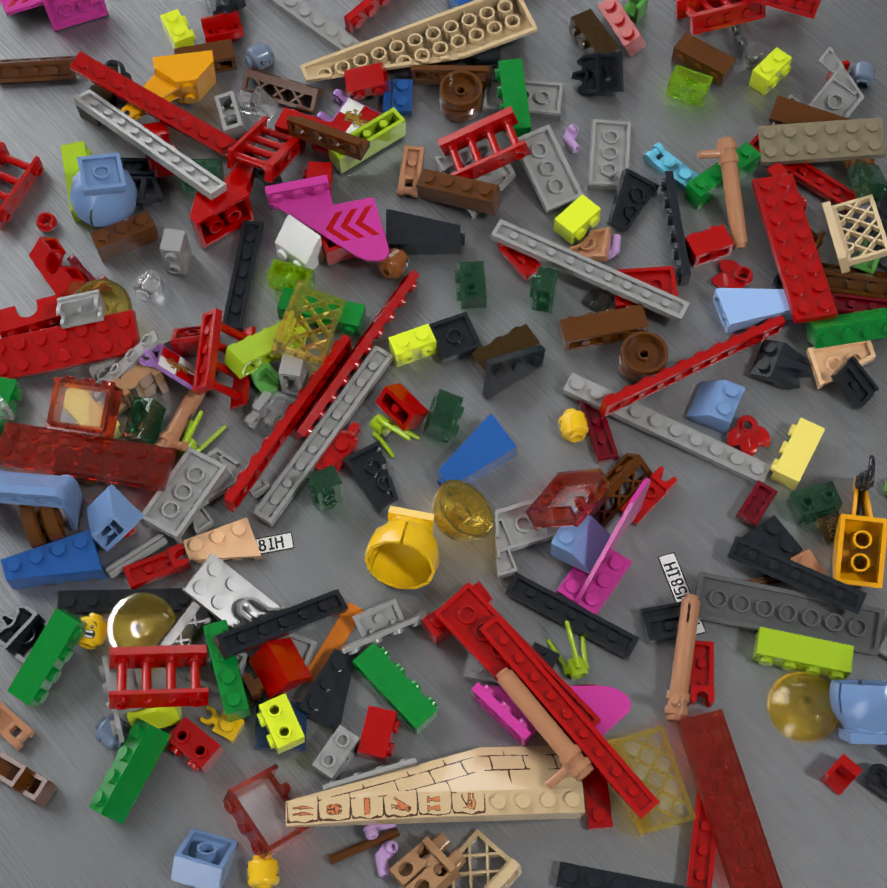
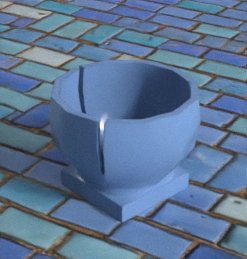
(104, 188)
(860, 710)

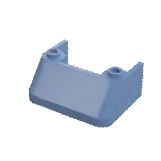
(43, 491)

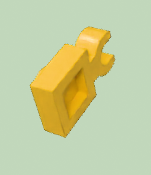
(222, 726)

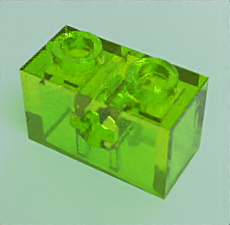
(689, 85)
(286, 274)

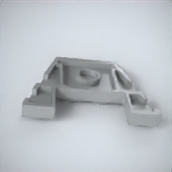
(840, 93)
(501, 176)
(202, 520)
(516, 532)

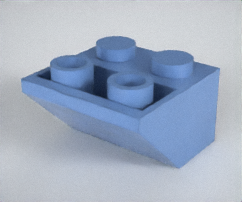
(111, 517)

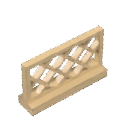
(840, 241)
(502, 877)

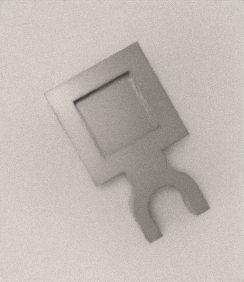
(259, 409)

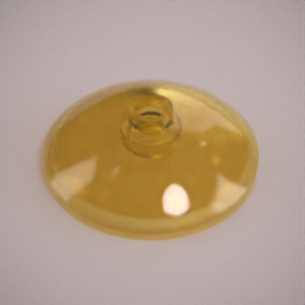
(143, 609)
(796, 718)

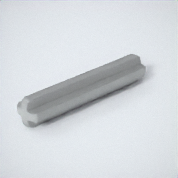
(136, 554)

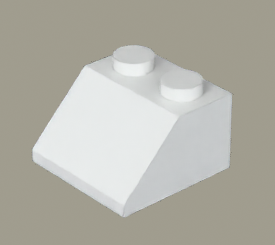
(299, 244)

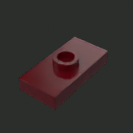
(756, 504)

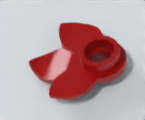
(731, 275)
(748, 439)

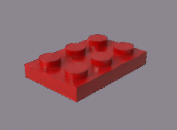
(659, 277)

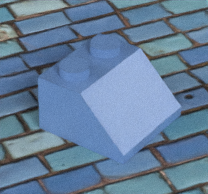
(715, 404)
(580, 544)
(203, 860)

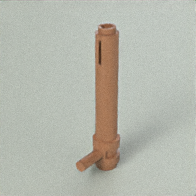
(728, 161)
(171, 435)
(679, 695)
(568, 752)

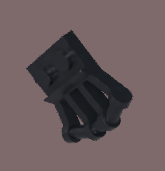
(141, 174)

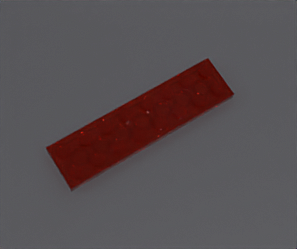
(86, 457)
(727, 801)

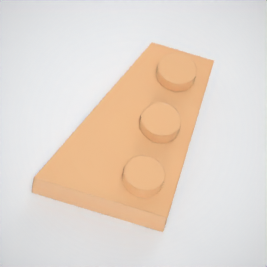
(828, 359)
(226, 542)

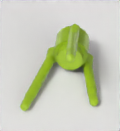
(384, 426)
(189, 432)
(577, 666)

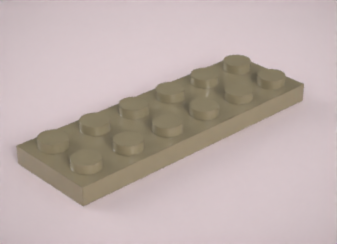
(821, 141)

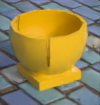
(404, 549)

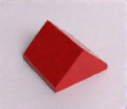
(186, 341)
(279, 667)

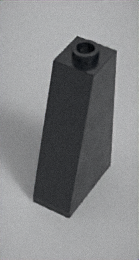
(422, 235)

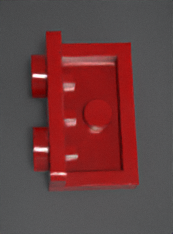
(222, 27)

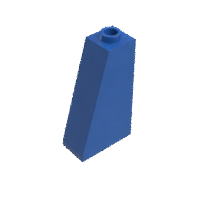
(480, 453)

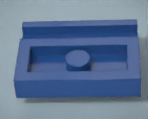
(399, 96)

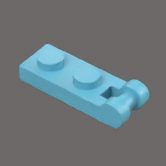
(668, 162)

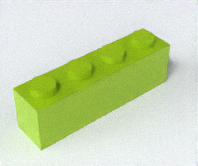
(379, 131)
(69, 156)
(255, 351)
(803, 653)

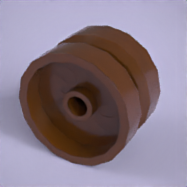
(460, 96)
(642, 356)
(42, 522)

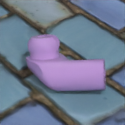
(570, 136)
(615, 245)
(371, 831)
(383, 857)

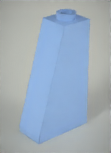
(749, 307)

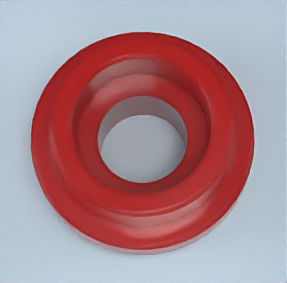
(44, 218)

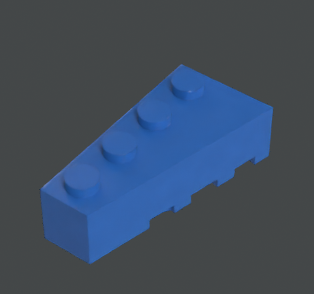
(56, 562)

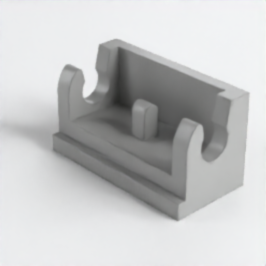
(80, 309)

